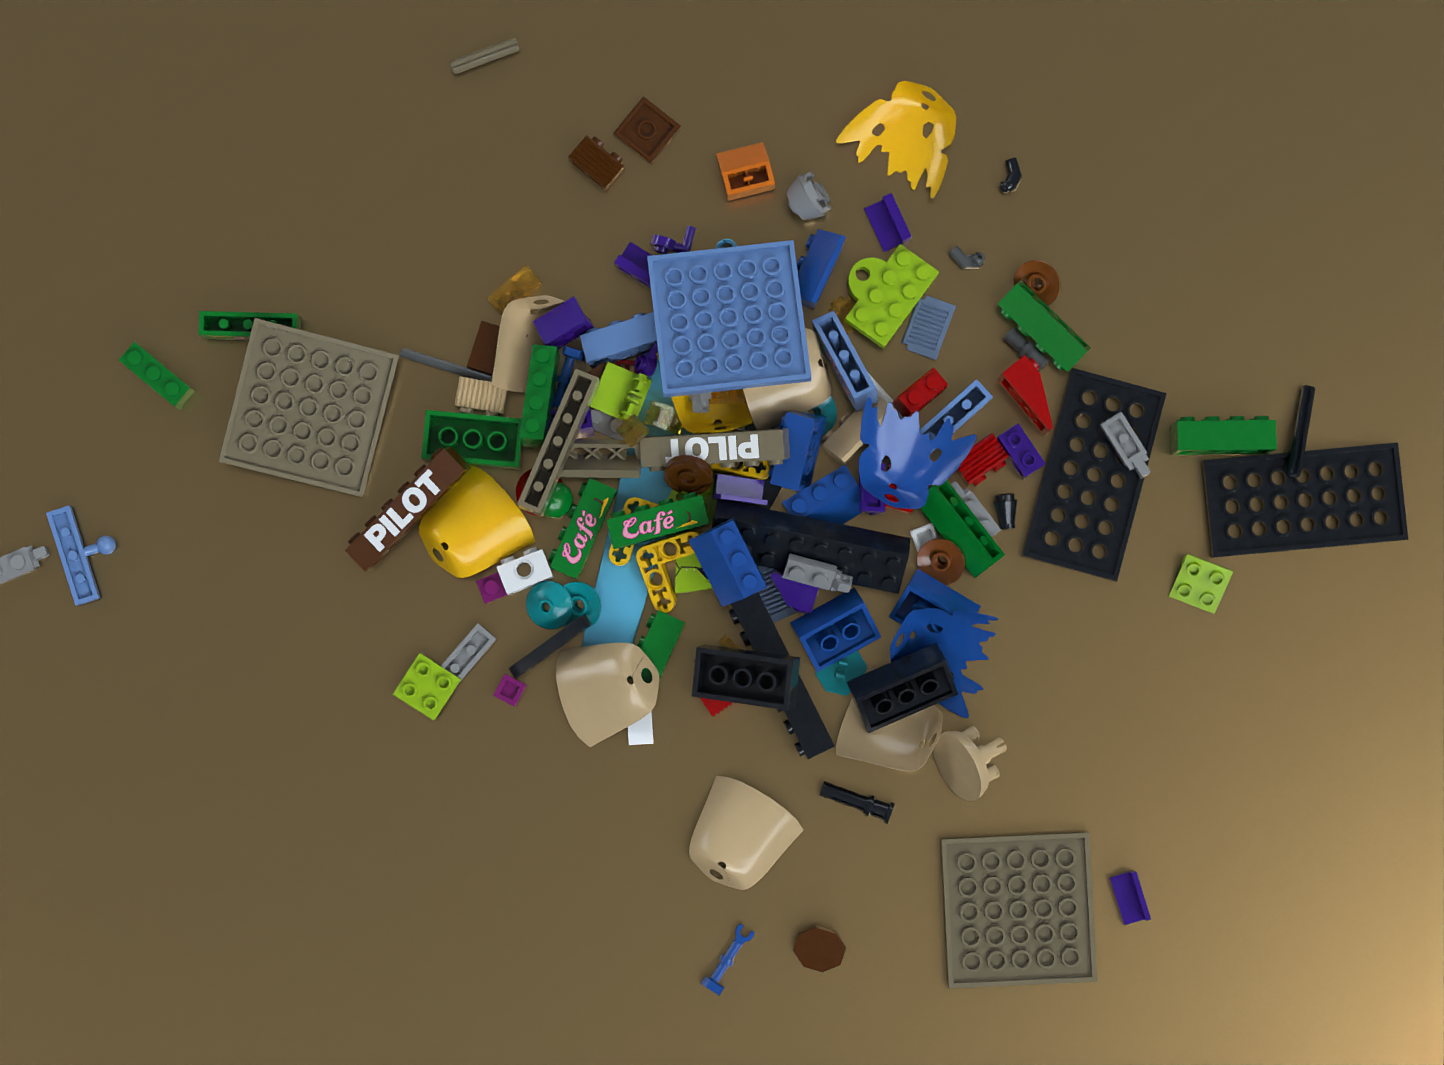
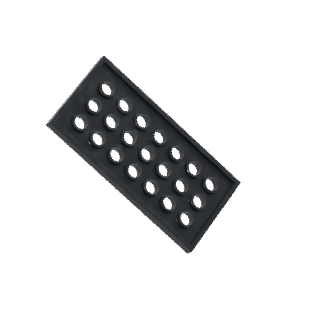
(1055, 476)
(1297, 538)

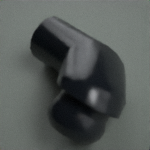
(1013, 178)

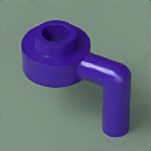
(664, 244)
(647, 362)

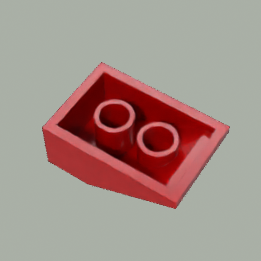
(1027, 389)

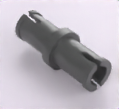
(1025, 348)

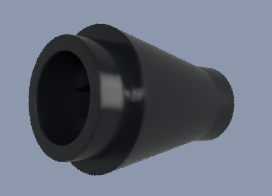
(1005, 508)

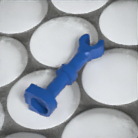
(564, 379)
(726, 960)

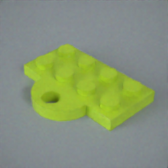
(887, 294)

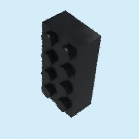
(745, 677)

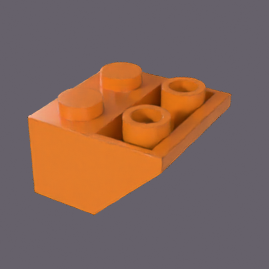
(745, 171)

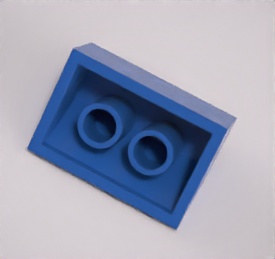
(818, 265)
(804, 441)
(828, 499)
(728, 563)
(928, 592)
(835, 629)

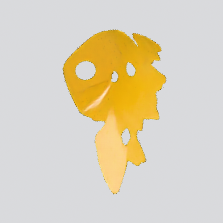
(903, 133)

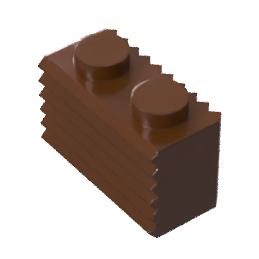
(597, 162)

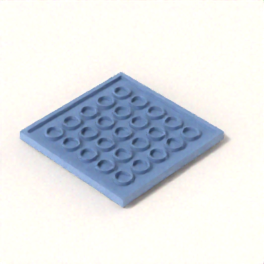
(728, 318)

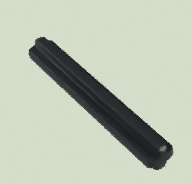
(1301, 431)

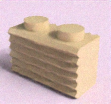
(480, 396)

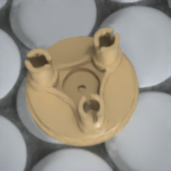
(964, 764)

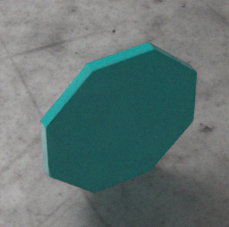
(835, 676)

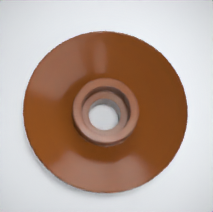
(1036, 269)
(929, 560)

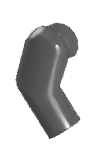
(967, 261)

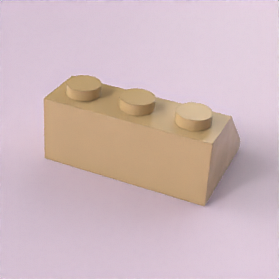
(846, 439)

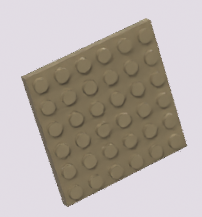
(308, 407)
(1018, 910)

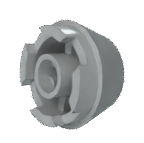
(808, 197)

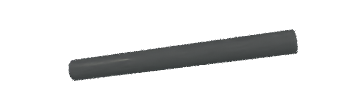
(445, 365)

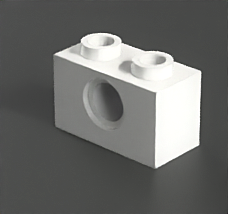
(539, 571)

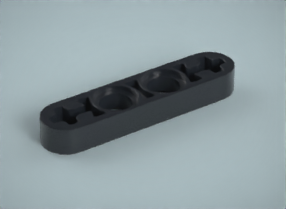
(550, 646)

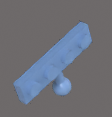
(74, 554)

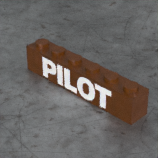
(407, 508)

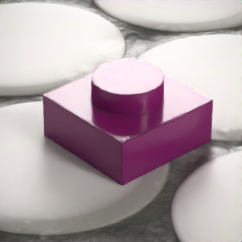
(491, 588)
(510, 690)

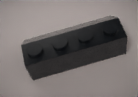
(902, 687)

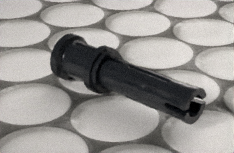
(867, 805)

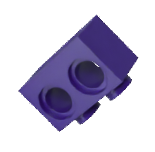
(1020, 451)

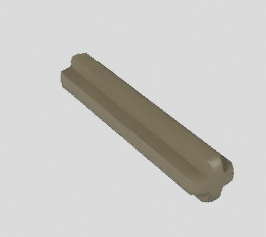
(484, 55)

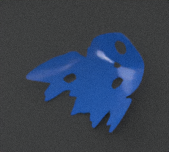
(909, 456)
(957, 641)

